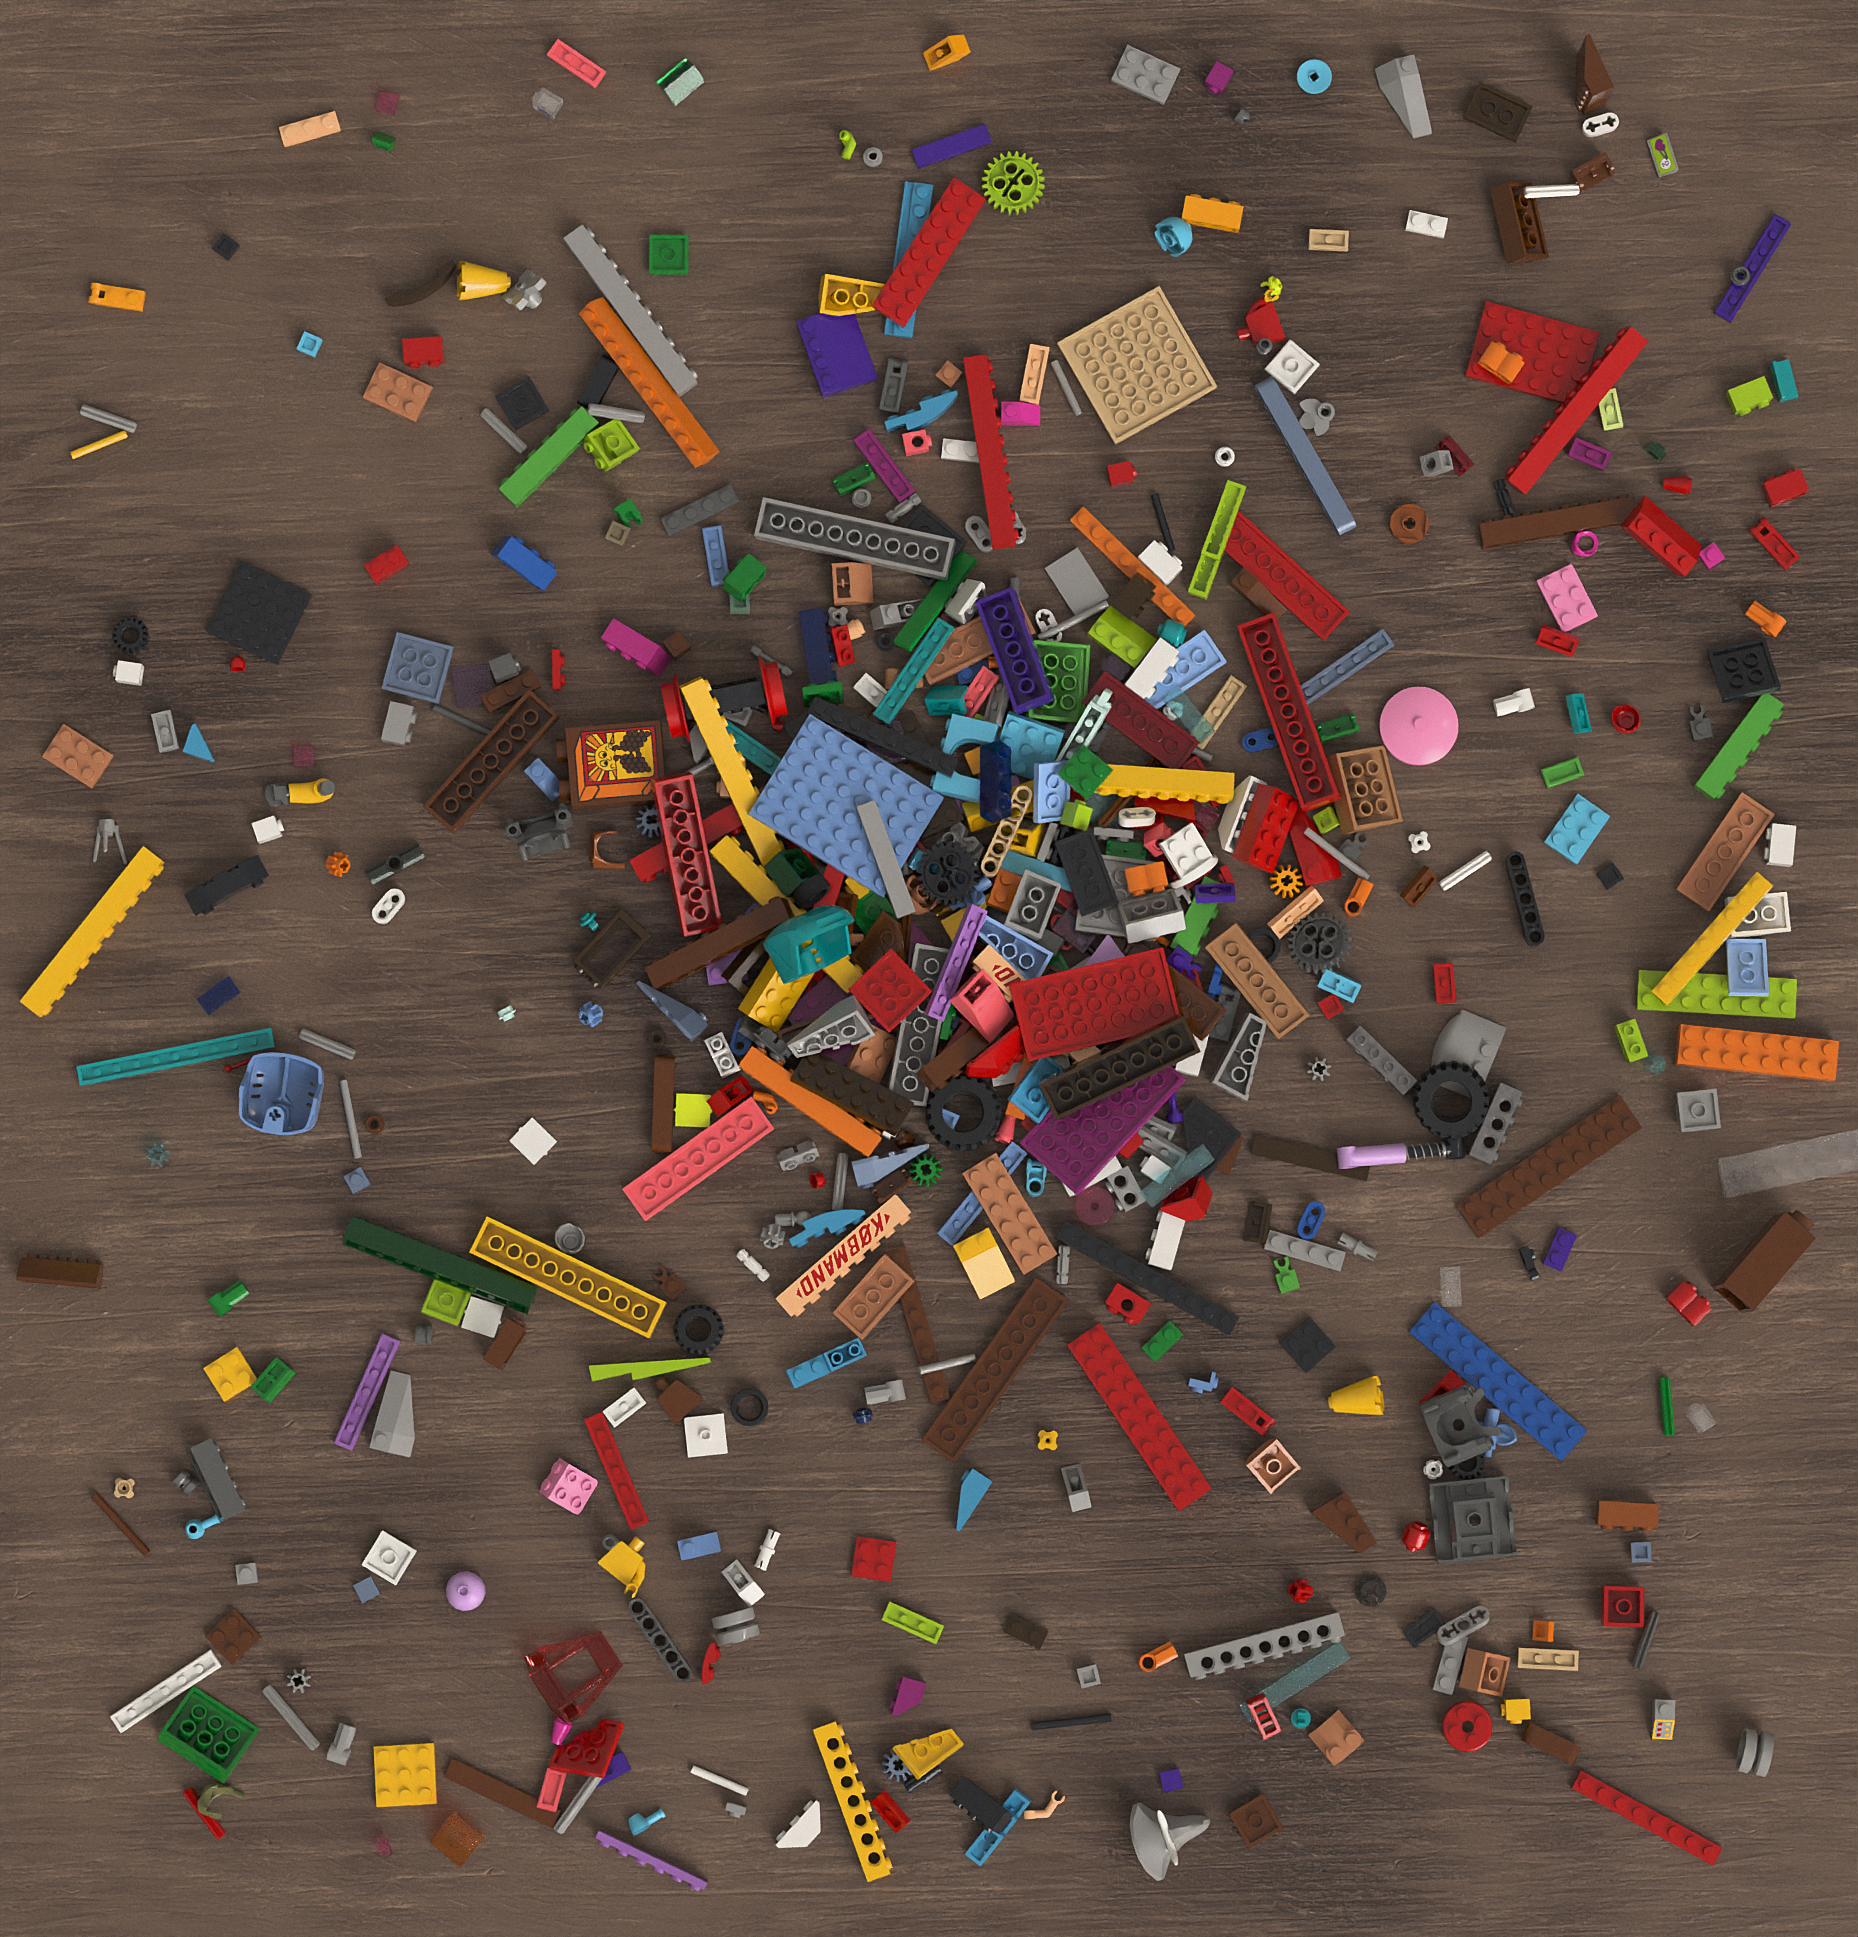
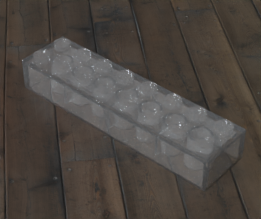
(1788, 1164)

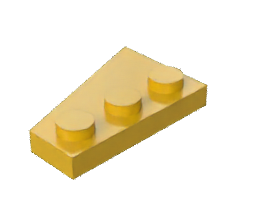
(928, 1752)

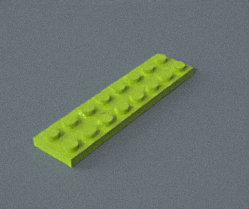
(1710, 996)

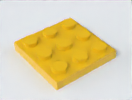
(405, 1775)

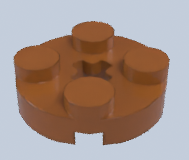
(1401, 515)

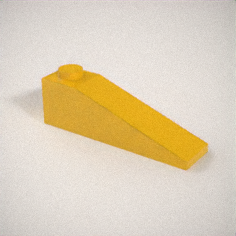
(846, 295)

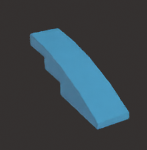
(986, 1841)

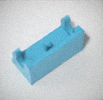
(1340, 985)

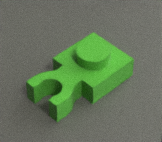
(1286, 1278)

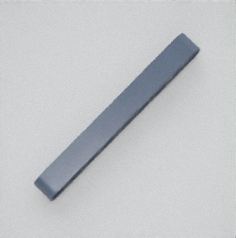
(1305, 455)

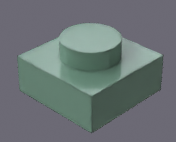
(738, 607)

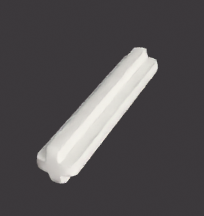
(1551, 190)
(1465, 870)

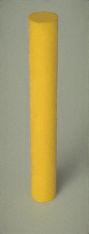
(99, 444)

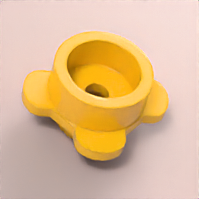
(1043, 1436)

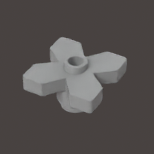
(525, 291)
(957, 834)

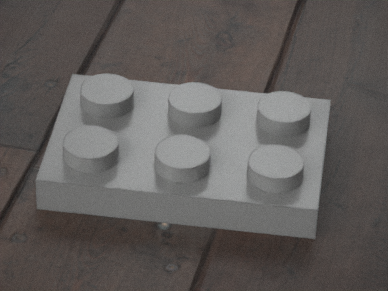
(1145, 74)

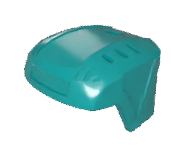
(830, 936)

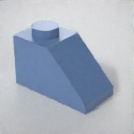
(544, 779)
(699, 1546)

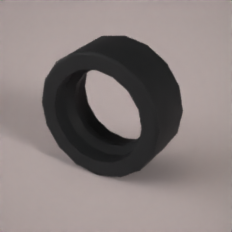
(811, 891)
(1273, 937)
(764, 1410)

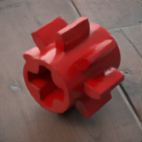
(1300, 1591)

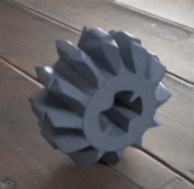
(651, 828)
(891, 1767)

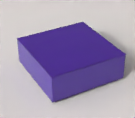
(1171, 1780)

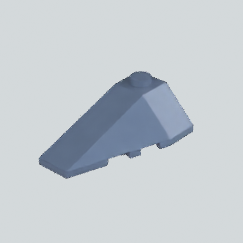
(682, 1017)
(876, 1168)

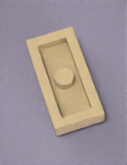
(1328, 240)

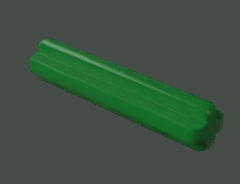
(1666, 1406)

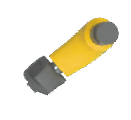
(305, 793)

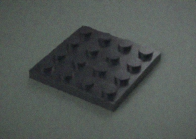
(259, 613)

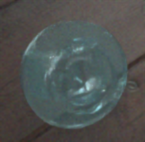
(1658, 1064)

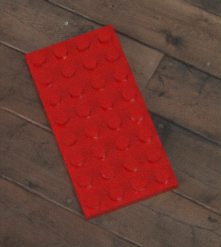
(1093, 1004)

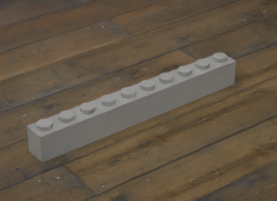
(630, 310)

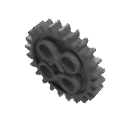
(1337, 943)

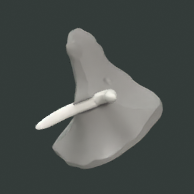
(1160, 1836)

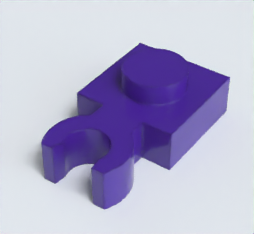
(1181, 960)

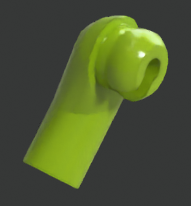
(848, 142)

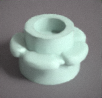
(506, 1013)

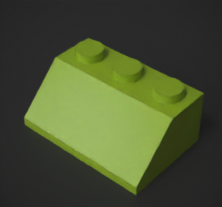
(1122, 637)

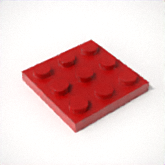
(890, 990)

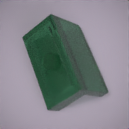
(680, 81)

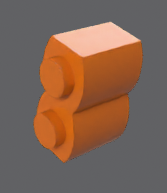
(1501, 362)
(1146, 878)

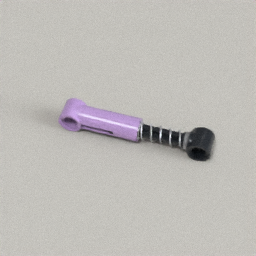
(1398, 1153)

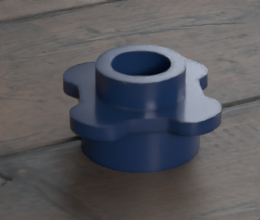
(863, 1415)

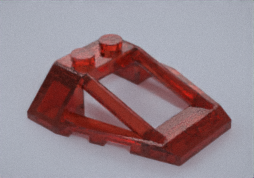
(541, 1673)

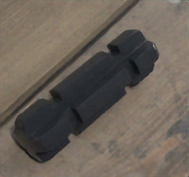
(1504, 497)

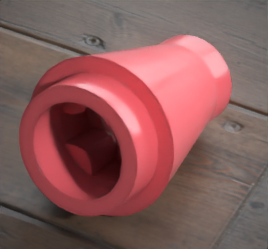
(1005, 1131)

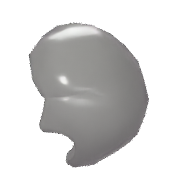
(569, 1238)

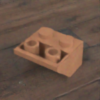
(852, 583)

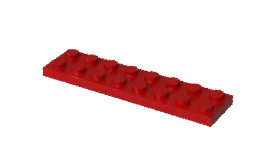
(928, 252)
(1284, 578)

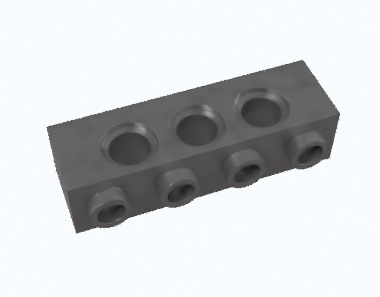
(1381, 1061)
(1514, 1099)

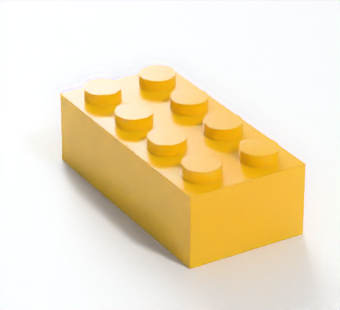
(770, 999)

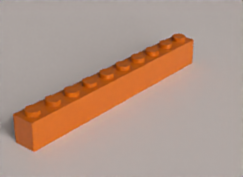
(649, 382)

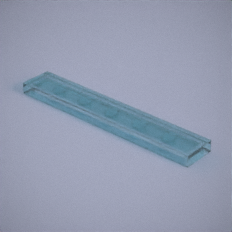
(1301, 1677)

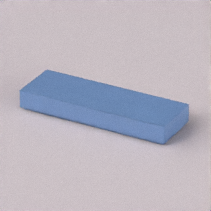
(715, 554)

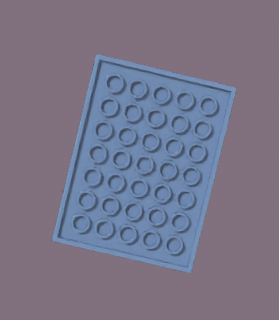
(816, 799)

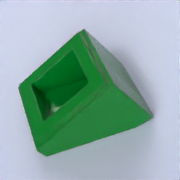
(383, 141)

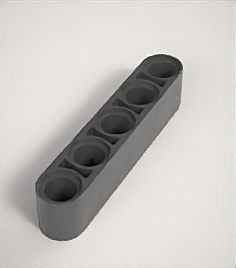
(652, 1633)

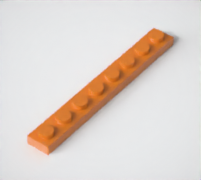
(1130, 565)

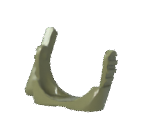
(212, 1791)

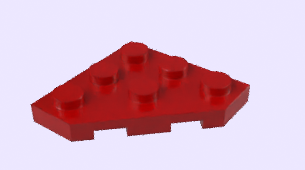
(589, 1751)

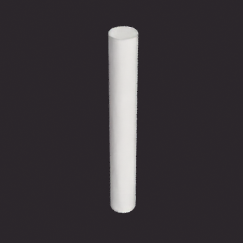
(719, 1780)

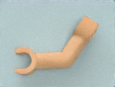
(1032, 1814)

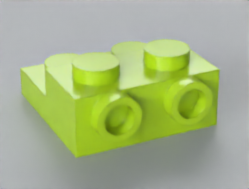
(610, 444)

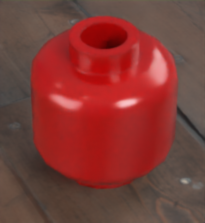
(1415, 1536)

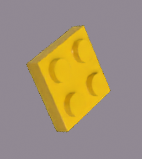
(230, 1374)

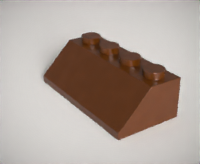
(1518, 223)
(60, 1272)

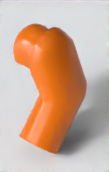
(768, 1100)

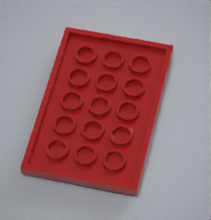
(1551, 350)

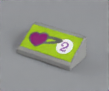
(1662, 155)

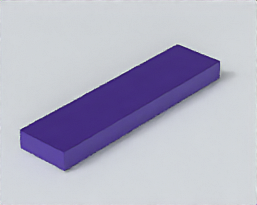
(951, 146)

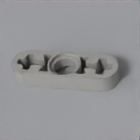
(1448, 1627)

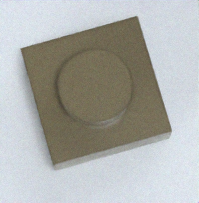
(617, 533)

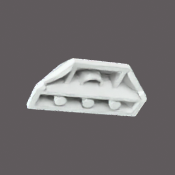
(1236, 813)

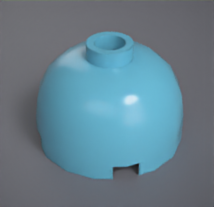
(1174, 235)

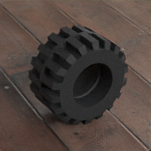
(711, 1341)

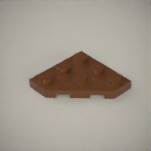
(882, 937)

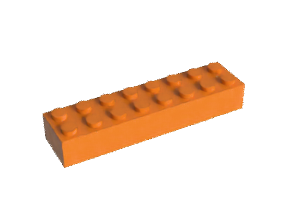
(1756, 1053)
(828, 1115)

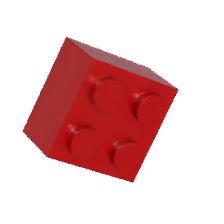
(1622, 1606)

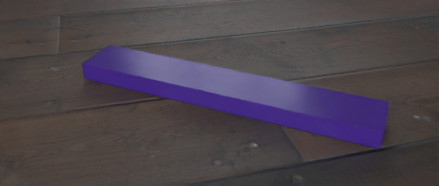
(1755, 264)

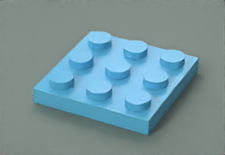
(1030, 743)

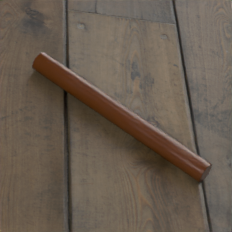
(120, 1524)

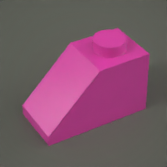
(1020, 414)

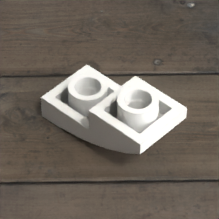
(722, 1055)

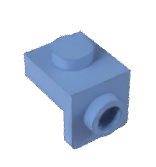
(1198, 1386)

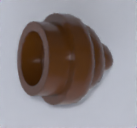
(904, 1139)

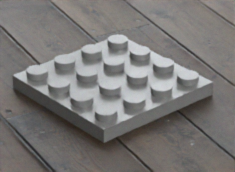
(1108, 920)

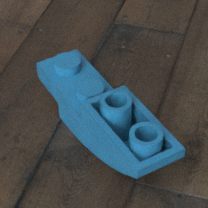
(929, 411)
(833, 1220)
(826, 1363)

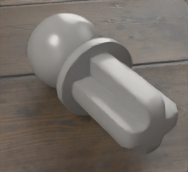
(790, 1219)

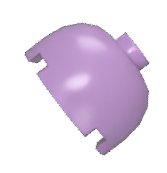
(465, 1591)

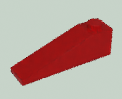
(1313, 861)

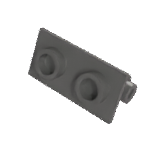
(766, 1040)

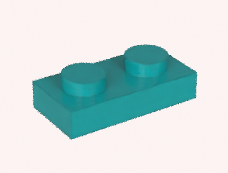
(1578, 713)

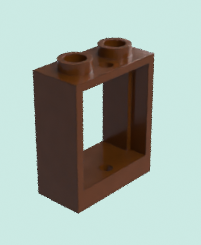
(505, 1343)

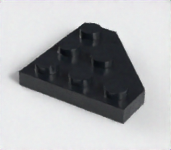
(1207, 1128)

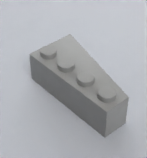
(1238, 1063)

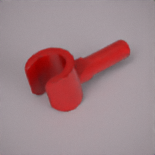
(778, 726)

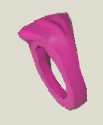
(1576, 550)

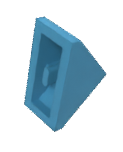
(197, 746)

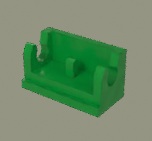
(853, 479)
(626, 511)
(1337, 728)
(1126, 849)
(273, 1380)

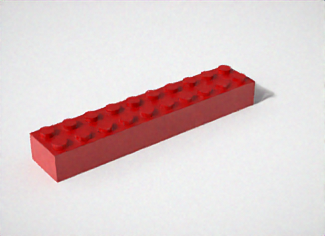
(1289, 712)
(1139, 1417)

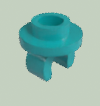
(587, 919)
(1300, 1718)

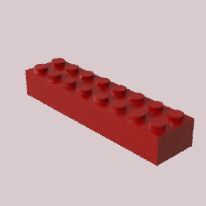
(686, 853)

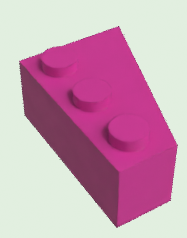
(635, 647)

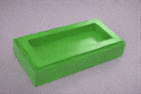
(1562, 772)

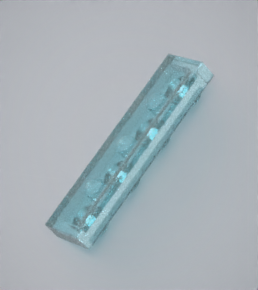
(1177, 1175)

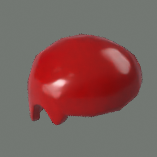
(1625, 719)

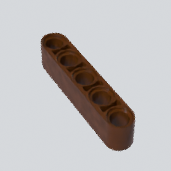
(663, 1103)

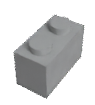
(398, 724)

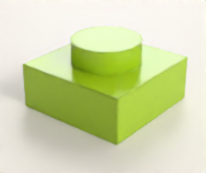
(1326, 820)

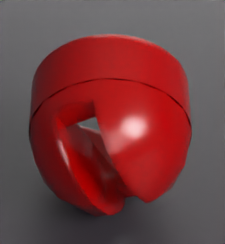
(237, 664)
(817, 1180)

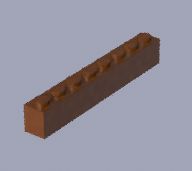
(1556, 522)
(718, 944)

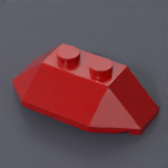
(999, 1056)

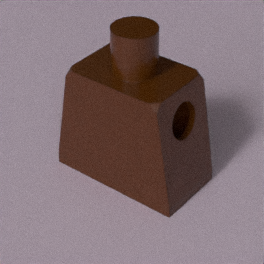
(676, 1399)

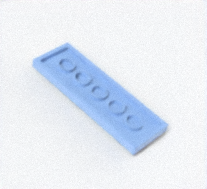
(1197, 660)

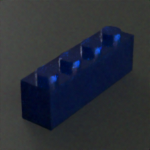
(816, 646)
(995, 781)

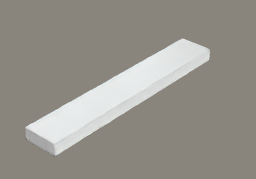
(166, 1691)

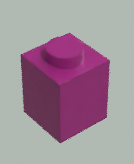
(1218, 78)

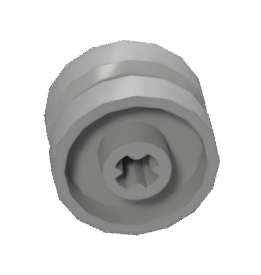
(735, 1625)
(1755, 1752)

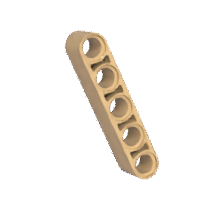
(1005, 841)

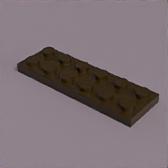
(852, 1092)

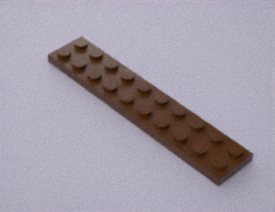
(1548, 1166)
(995, 1370)

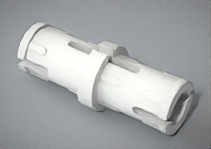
(767, 1549)

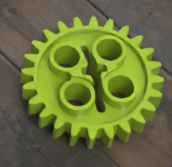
(1027, 192)

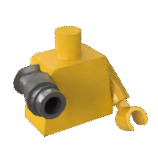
(624, 1561)

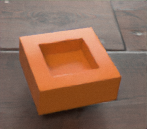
(1543, 1630)

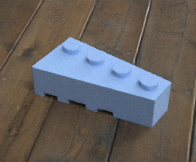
(1016, 949)

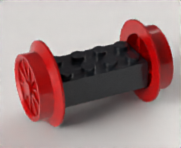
(730, 697)

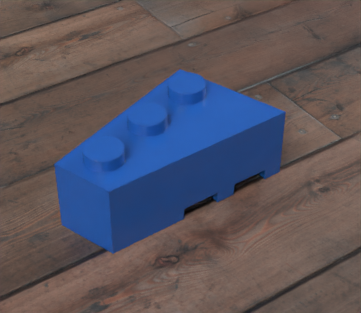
(525, 561)

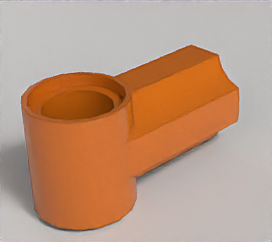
(1770, 622)
(1358, 896)
(1159, 1656)

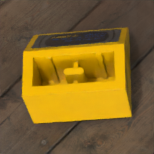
(1027, 837)

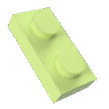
(1610, 411)

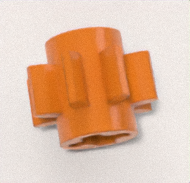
(338, 864)

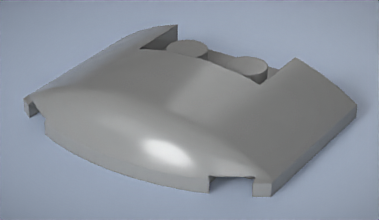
(1468, 1041)

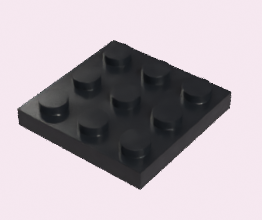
(925, 521)
(1744, 670)

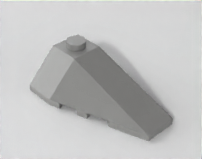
(1404, 91)
(838, 1026)
(395, 1422)

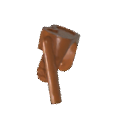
(595, 859)

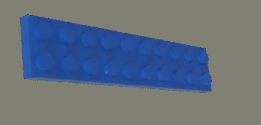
(1501, 1382)

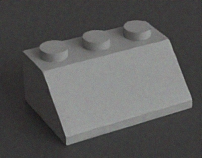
(1032, 905)
(1151, 915)

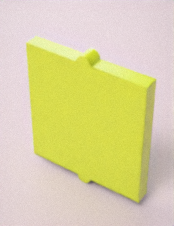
(692, 1110)

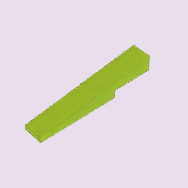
(1216, 540)
(643, 1369)

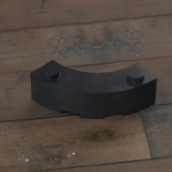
(226, 884)

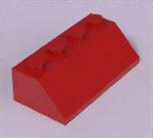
(1662, 537)

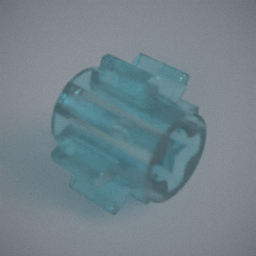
(153, 1151)

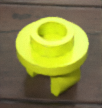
(1273, 283)

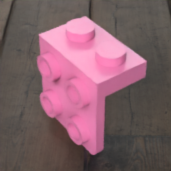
(568, 1486)

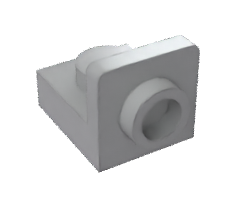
(1185, 893)

